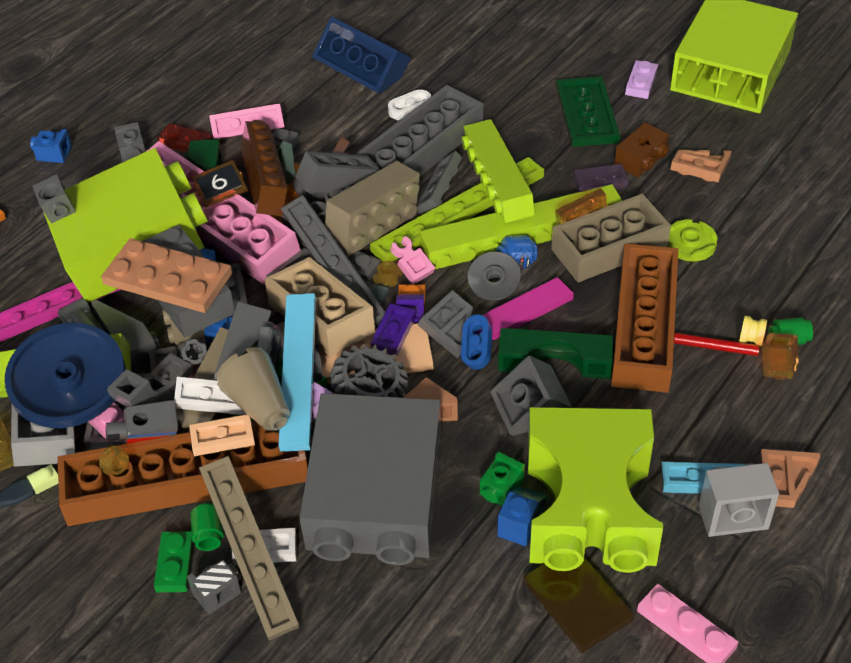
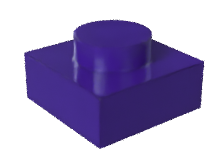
(414, 302)

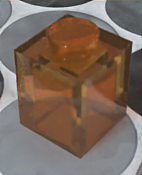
(780, 356)

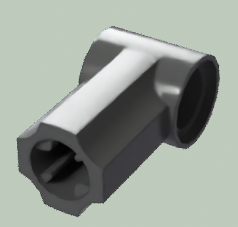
(78, 313)
(193, 350)

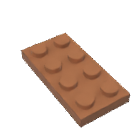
(167, 275)

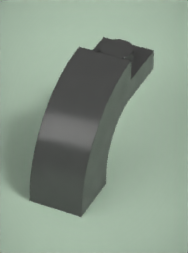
(154, 388)

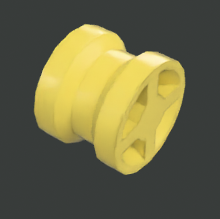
(753, 330)

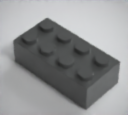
(185, 319)

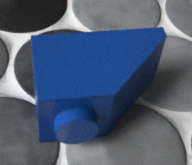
(517, 513)

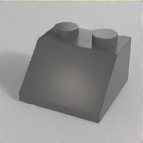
(527, 386)

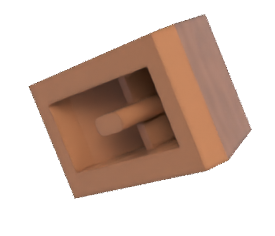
(429, 390)

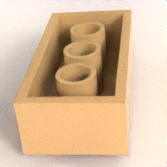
(340, 313)

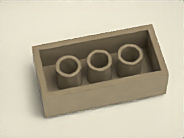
(372, 207)
(597, 239)

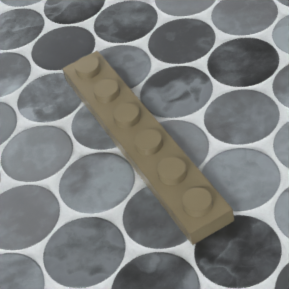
(249, 548)

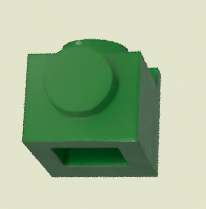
(501, 478)

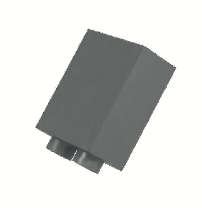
(372, 478)

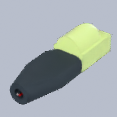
(25, 488)

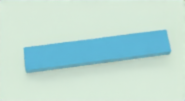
(298, 371)

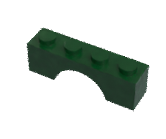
(586, 352)

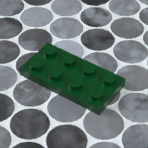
(587, 111)

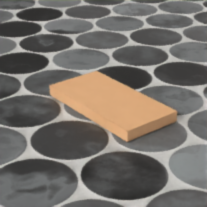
(414, 353)

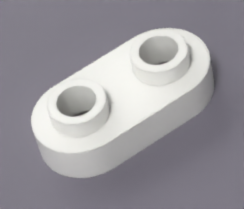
(403, 105)

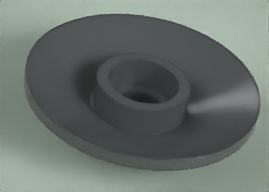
(492, 266)

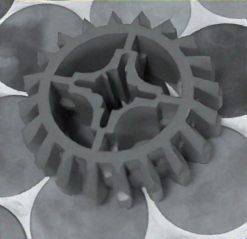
(372, 371)

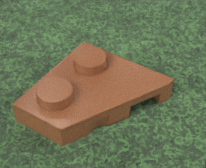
(701, 164)

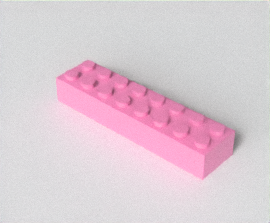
(236, 228)

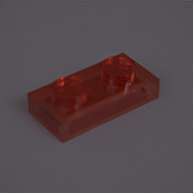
(179, 137)

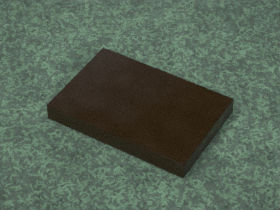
(579, 603)

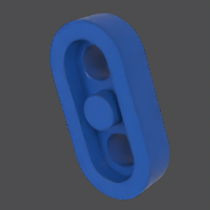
(476, 344)

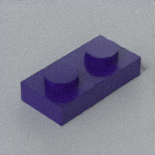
(393, 329)

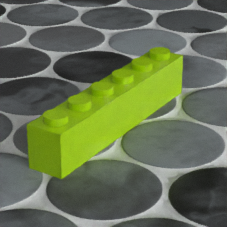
(497, 171)

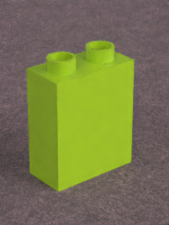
(734, 53)
(122, 204)

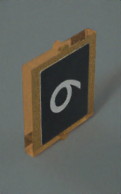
(219, 183)

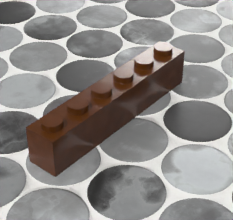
(263, 168)

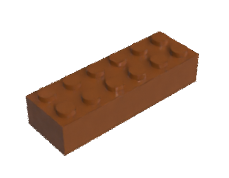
(646, 318)

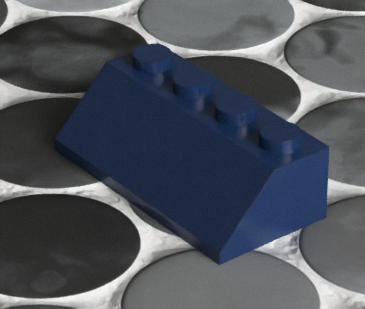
(360, 56)

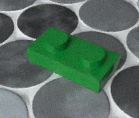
(174, 562)

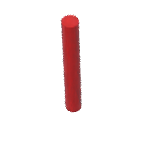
(716, 344)

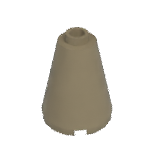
(254, 387)

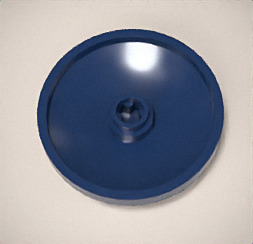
(63, 375)

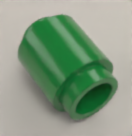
(793, 326)
(206, 527)

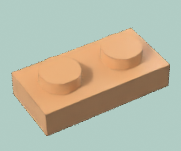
(221, 435)

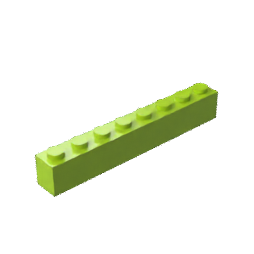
(483, 234)

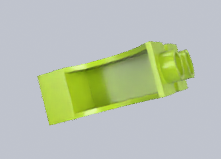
(589, 466)

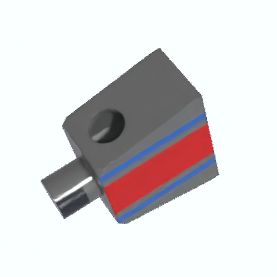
(144, 423)

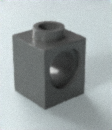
(53, 198)

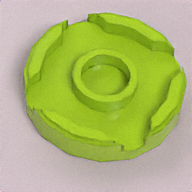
(694, 240)

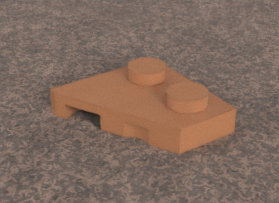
(790, 472)

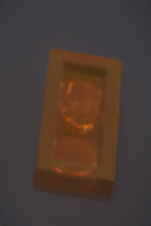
(587, 204)

